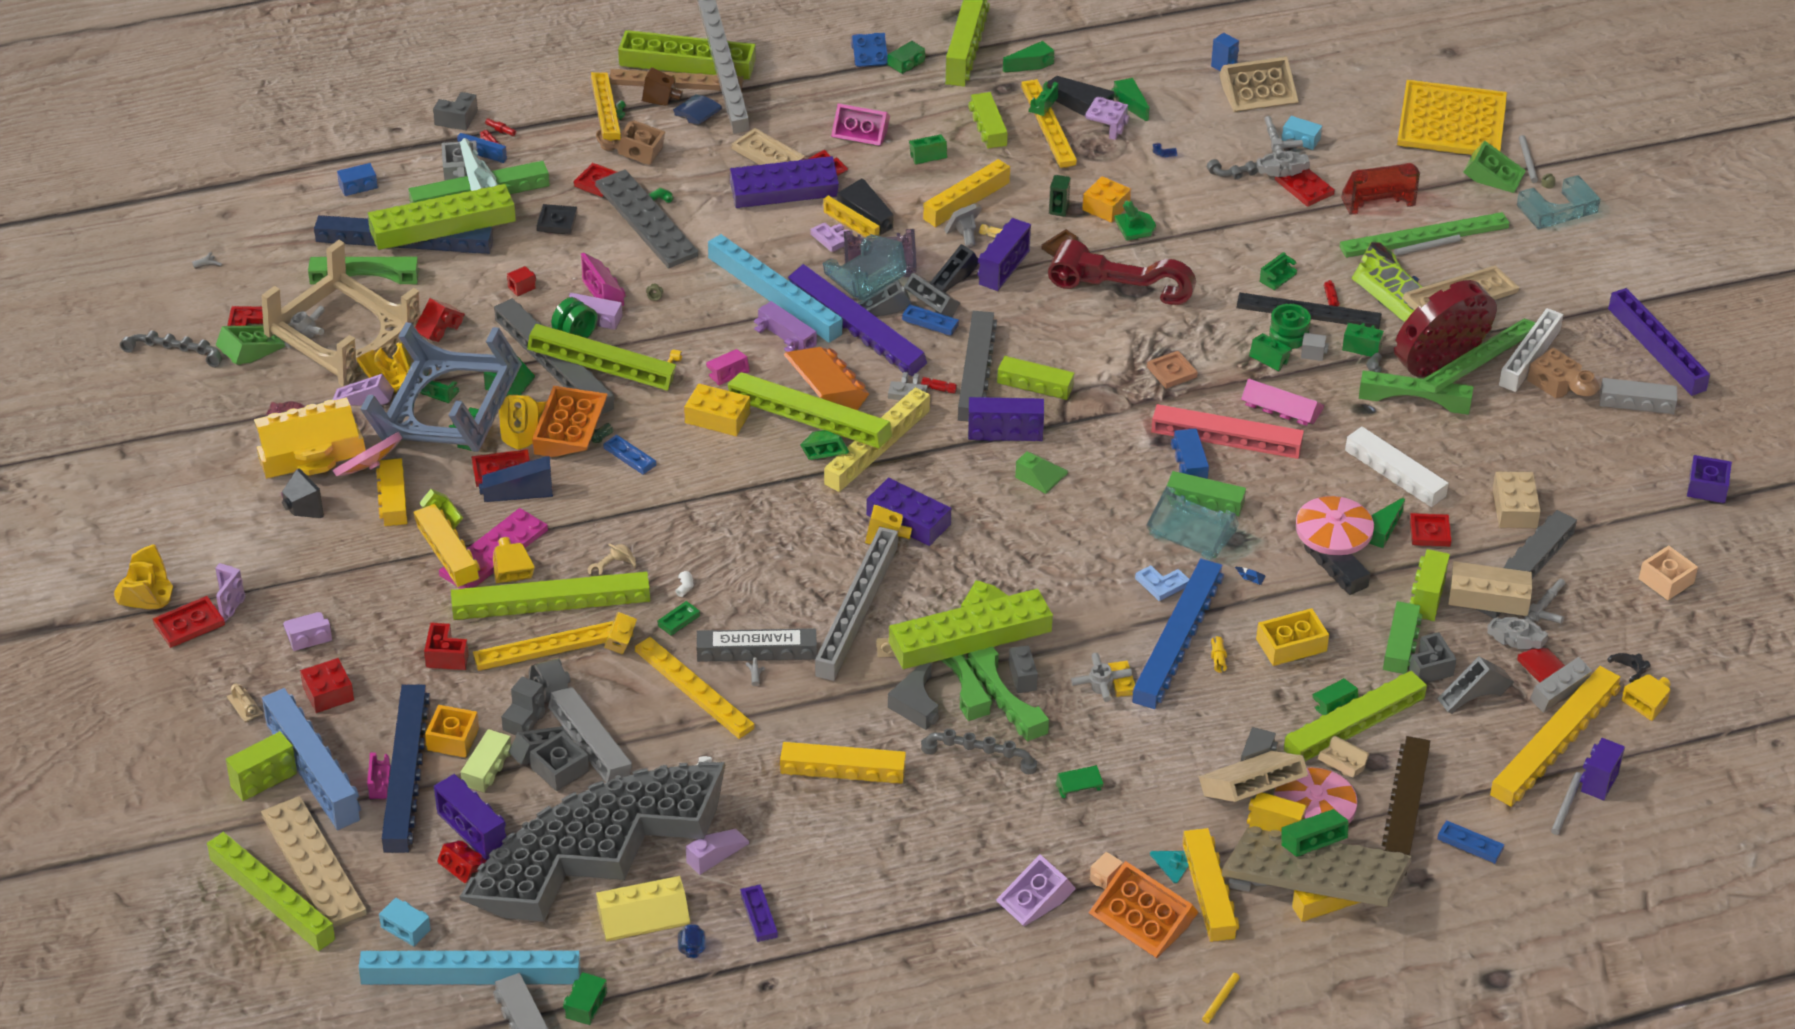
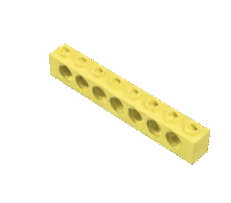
(860, 456)

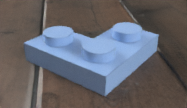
(1159, 585)

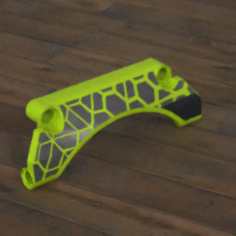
(1385, 279)

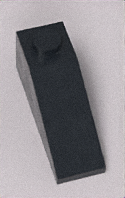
(956, 268)

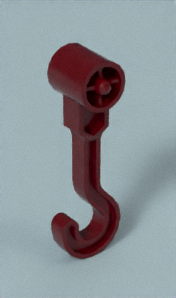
(1076, 264)

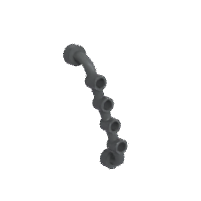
(1214, 167)
(213, 358)
(989, 746)

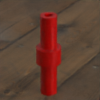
(500, 127)

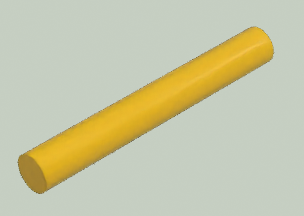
(1221, 998)

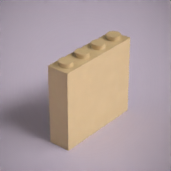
(1253, 776)

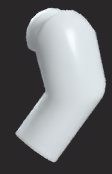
(687, 583)

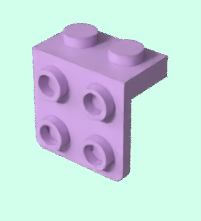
(1109, 113)
(230, 590)
(308, 631)

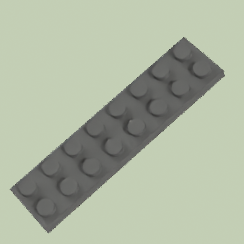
(647, 218)

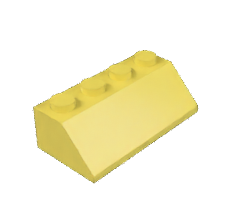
(642, 908)

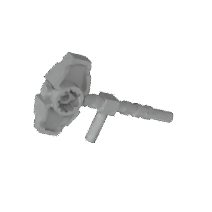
(1282, 162)
(1523, 632)

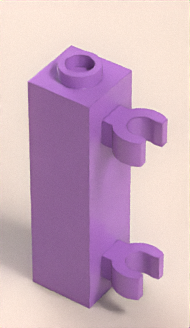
(786, 326)

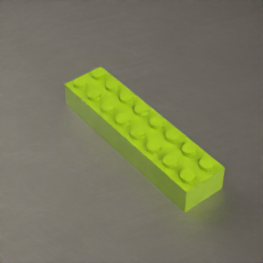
(965, 41)
(680, 54)
(441, 216)
(970, 628)

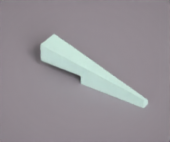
(477, 170)

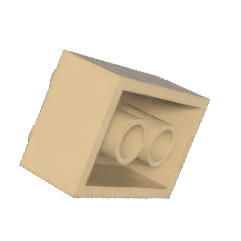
(1516, 500)

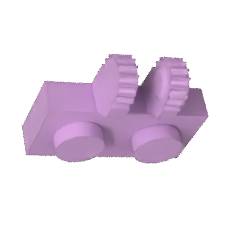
(829, 236)

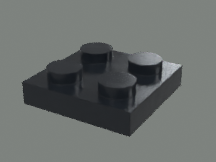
(556, 219)

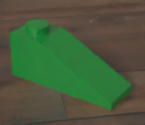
(1030, 58)
(1129, 93)
(823, 444)
(1385, 522)

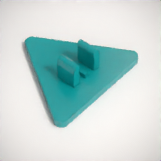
(1172, 863)

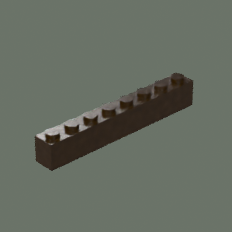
(1406, 795)

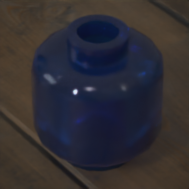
(691, 940)

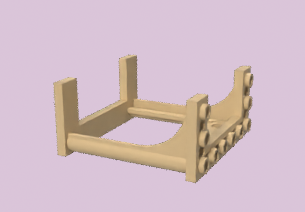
(343, 361)

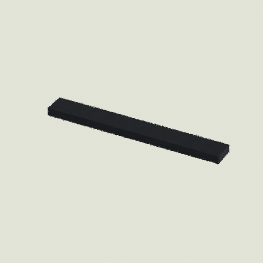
(1317, 311)

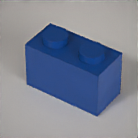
(1224, 51)
(357, 179)

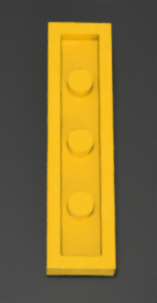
(850, 217)

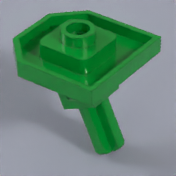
(1134, 223)

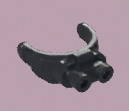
(1634, 661)

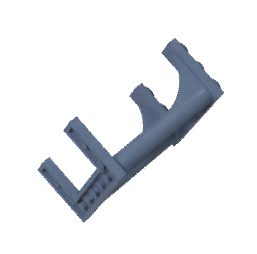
(427, 357)

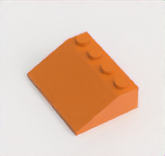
(828, 376)
(567, 421)
(1143, 910)

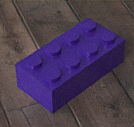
(1004, 254)
(1006, 419)
(921, 513)
(469, 815)

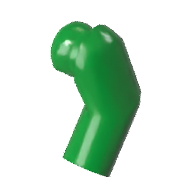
(619, 107)
(663, 194)

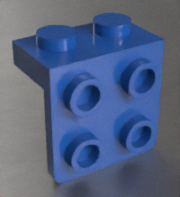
(869, 49)

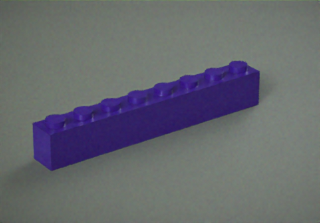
(1659, 342)

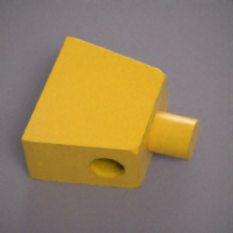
(887, 519)
(511, 562)
(620, 632)
(1647, 695)

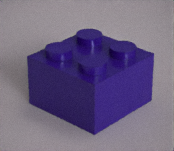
(1709, 479)
(1602, 768)

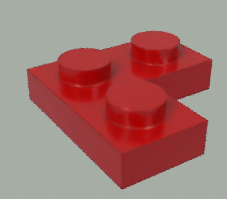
(245, 315)

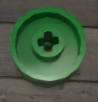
(574, 317)
(1289, 324)

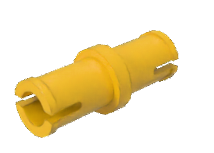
(1218, 654)

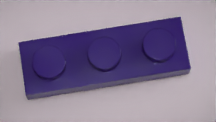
(758, 913)

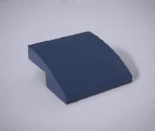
(697, 109)

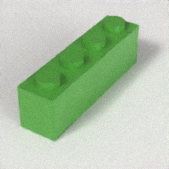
(1208, 493)
(1402, 637)

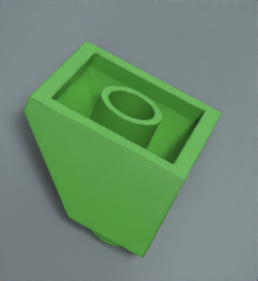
(1038, 472)

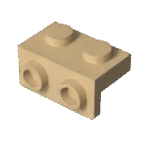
(1344, 757)

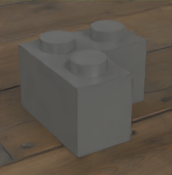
(456, 114)
(1433, 660)
(526, 707)

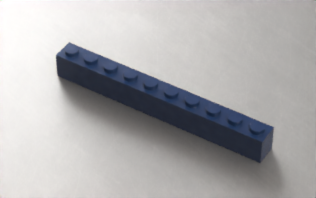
(357, 232)
(405, 769)

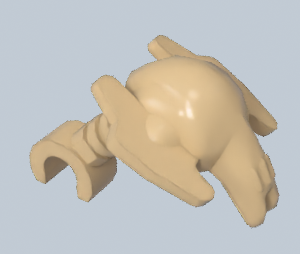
(618, 552)

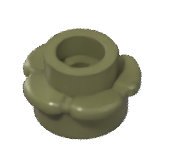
(654, 296)

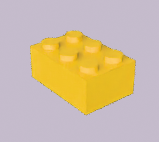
(717, 409)
(1292, 637)

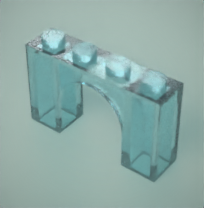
(1546, 214)

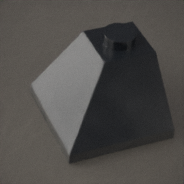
(302, 496)

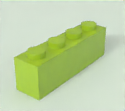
(988, 120)
(1035, 377)

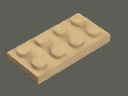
(764, 149)

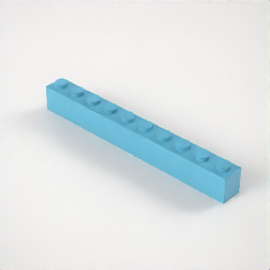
(774, 287)
(468, 967)

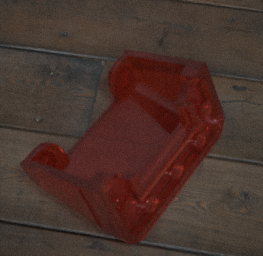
(1381, 183)

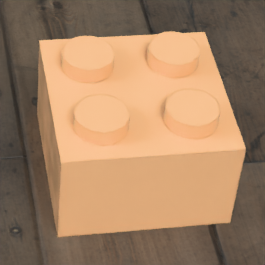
(1668, 572)

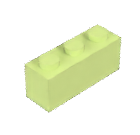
(486, 760)

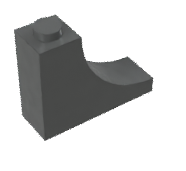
(1477, 680)
(911, 699)

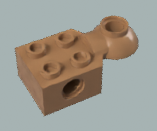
(636, 142)
(1559, 374)

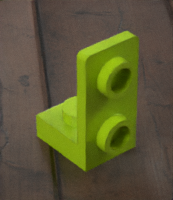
(444, 503)

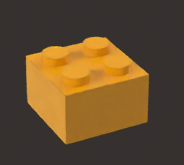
(1106, 199)
(452, 731)

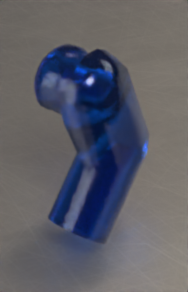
(1163, 152)

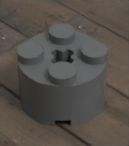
(550, 675)

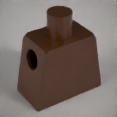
(659, 88)

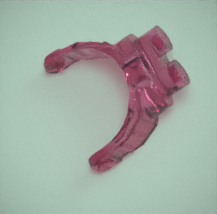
(281, 407)

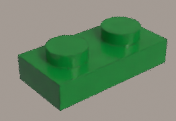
(678, 618)

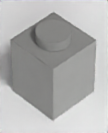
(1314, 347)

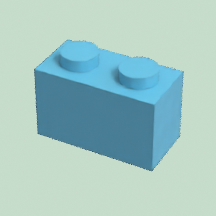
(1302, 130)
(404, 921)

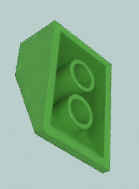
(1494, 168)
(247, 343)

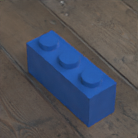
(1190, 453)

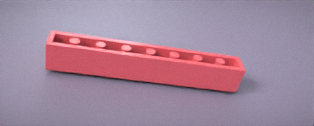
(1229, 431)

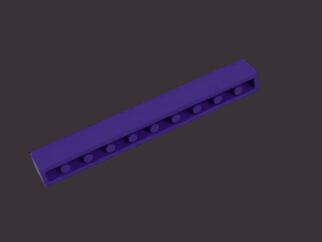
(861, 322)

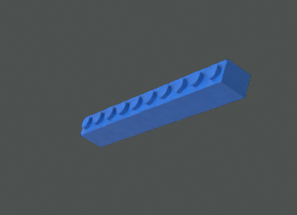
(1177, 634)

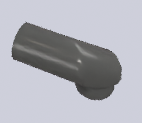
(1373, 363)

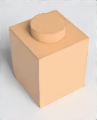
(1104, 870)

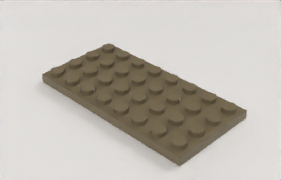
(1331, 871)

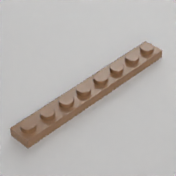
(682, 80)

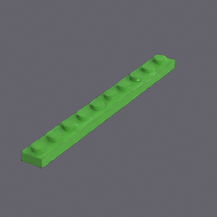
(1423, 234)
(1476, 357)

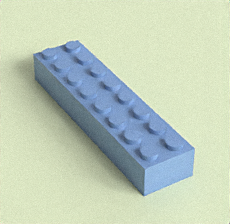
(313, 760)

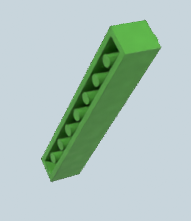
(516, 179)

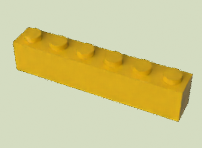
(966, 192)
(447, 545)
(842, 762)
(1209, 885)

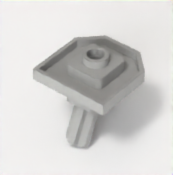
(965, 223)

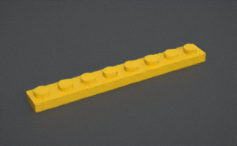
(605, 106)
(1050, 127)
(542, 646)
(694, 687)

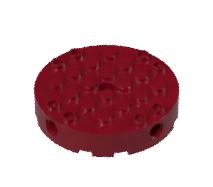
(1445, 327)

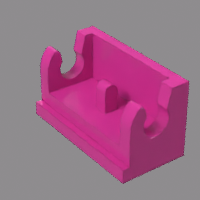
(728, 366)
(378, 776)

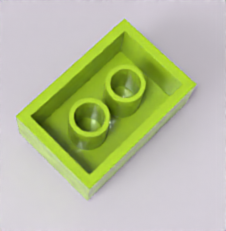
(1430, 583)
(261, 766)

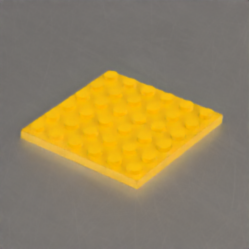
(1450, 117)

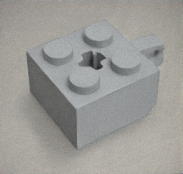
(453, 160)

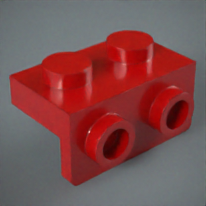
(460, 860)

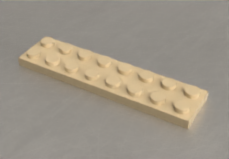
(1491, 278)
(313, 861)

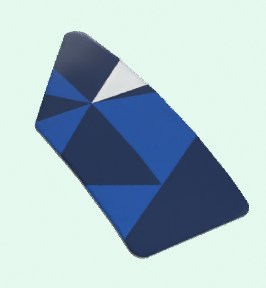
(1251, 575)

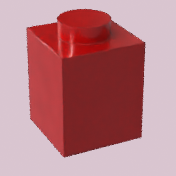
(521, 281)

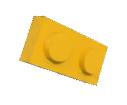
(1125, 685)

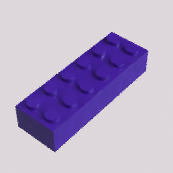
(784, 182)

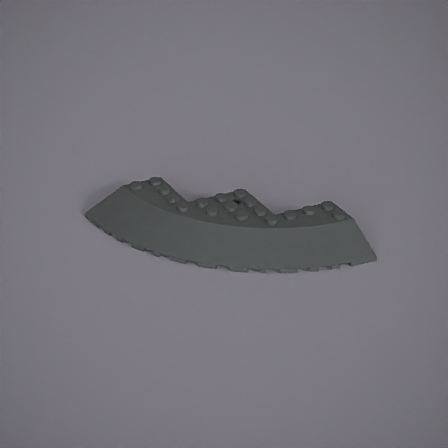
(594, 836)

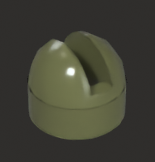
(1548, 181)

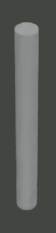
(1530, 166)
(1426, 245)
(1566, 803)

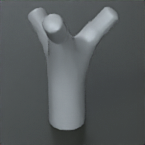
(208, 260)
(755, 671)

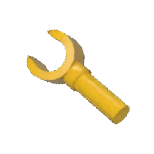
(675, 356)

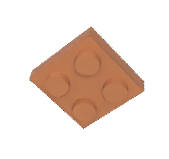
(1172, 369)

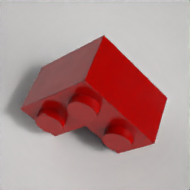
(437, 318)
(444, 651)

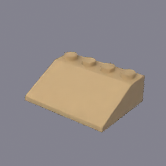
(1258, 84)
(1490, 588)

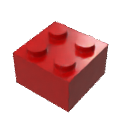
(327, 685)

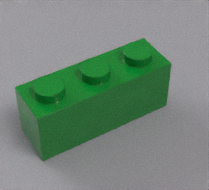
(1314, 832)

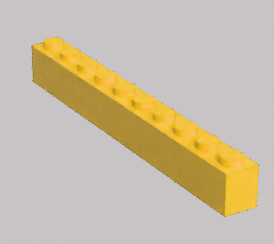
(1555, 736)

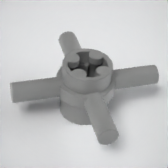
(305, 324)
(1101, 677)

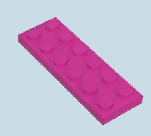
(518, 526)

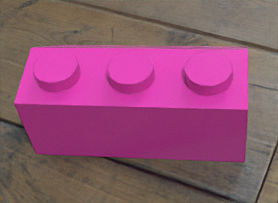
(860, 124)
(599, 280)

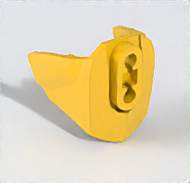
(393, 369)
(529, 414)
(145, 582)

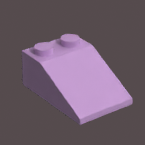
(1035, 891)

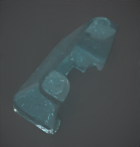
(876, 268)
(1191, 524)

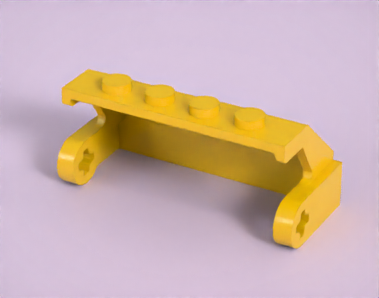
(308, 438)

